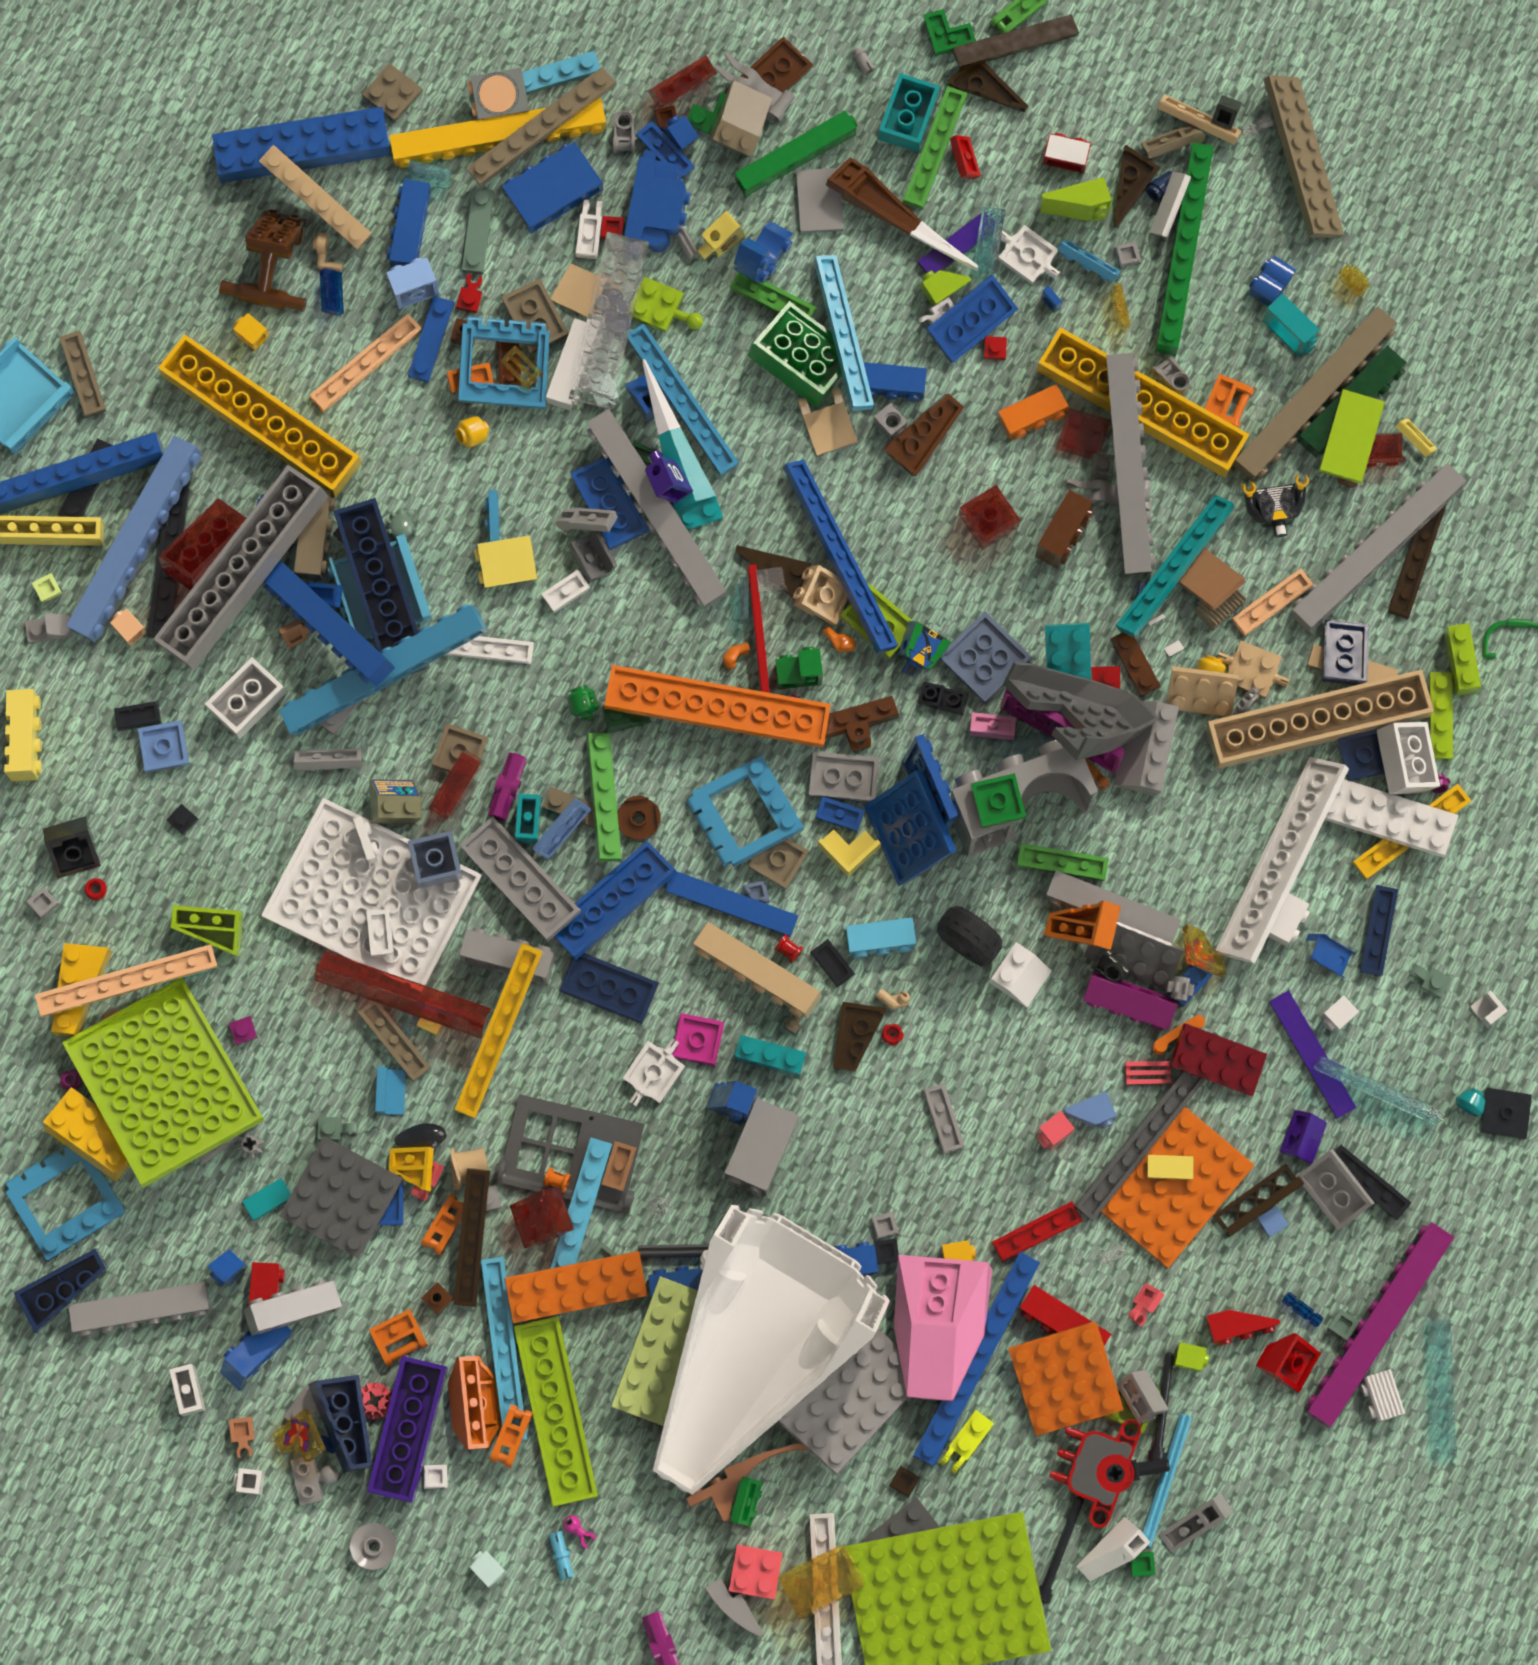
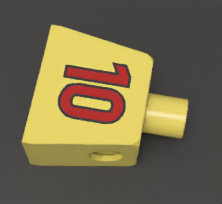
(726, 230)

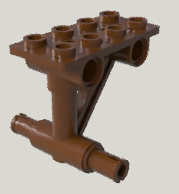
(271, 238)

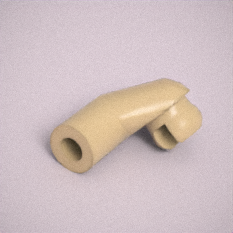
(894, 1001)

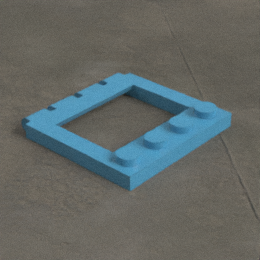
(499, 393)
(773, 798)
(79, 1226)

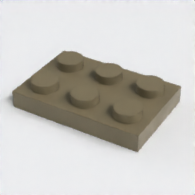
(534, 304)

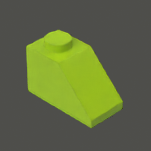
(941, 284)

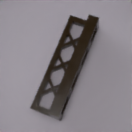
(1261, 1208)

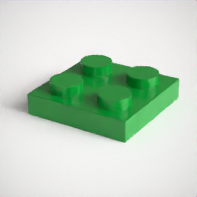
(998, 800)

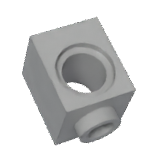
(887, 414)

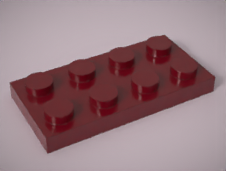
(1218, 1059)

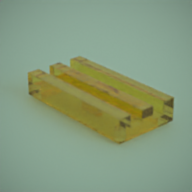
(1120, 307)
(532, 378)

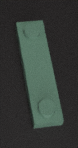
(478, 231)

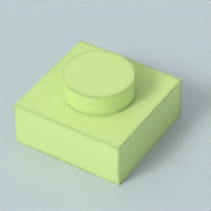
(47, 588)

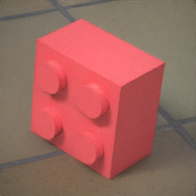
(755, 1572)

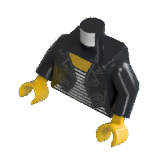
(1276, 504)

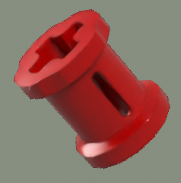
(788, 949)

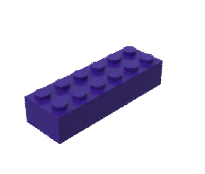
(407, 1429)

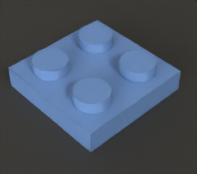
(163, 746)

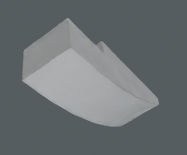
(734, 1607)

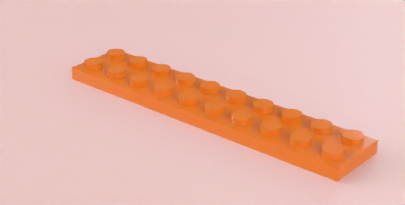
(717, 706)

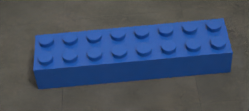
(305, 142)

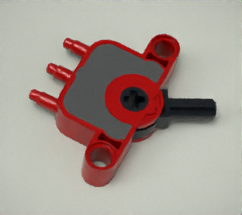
(1096, 1458)

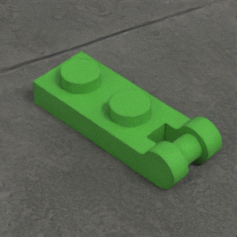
(1017, 14)

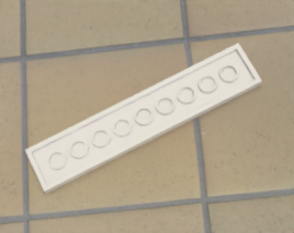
(1282, 860)

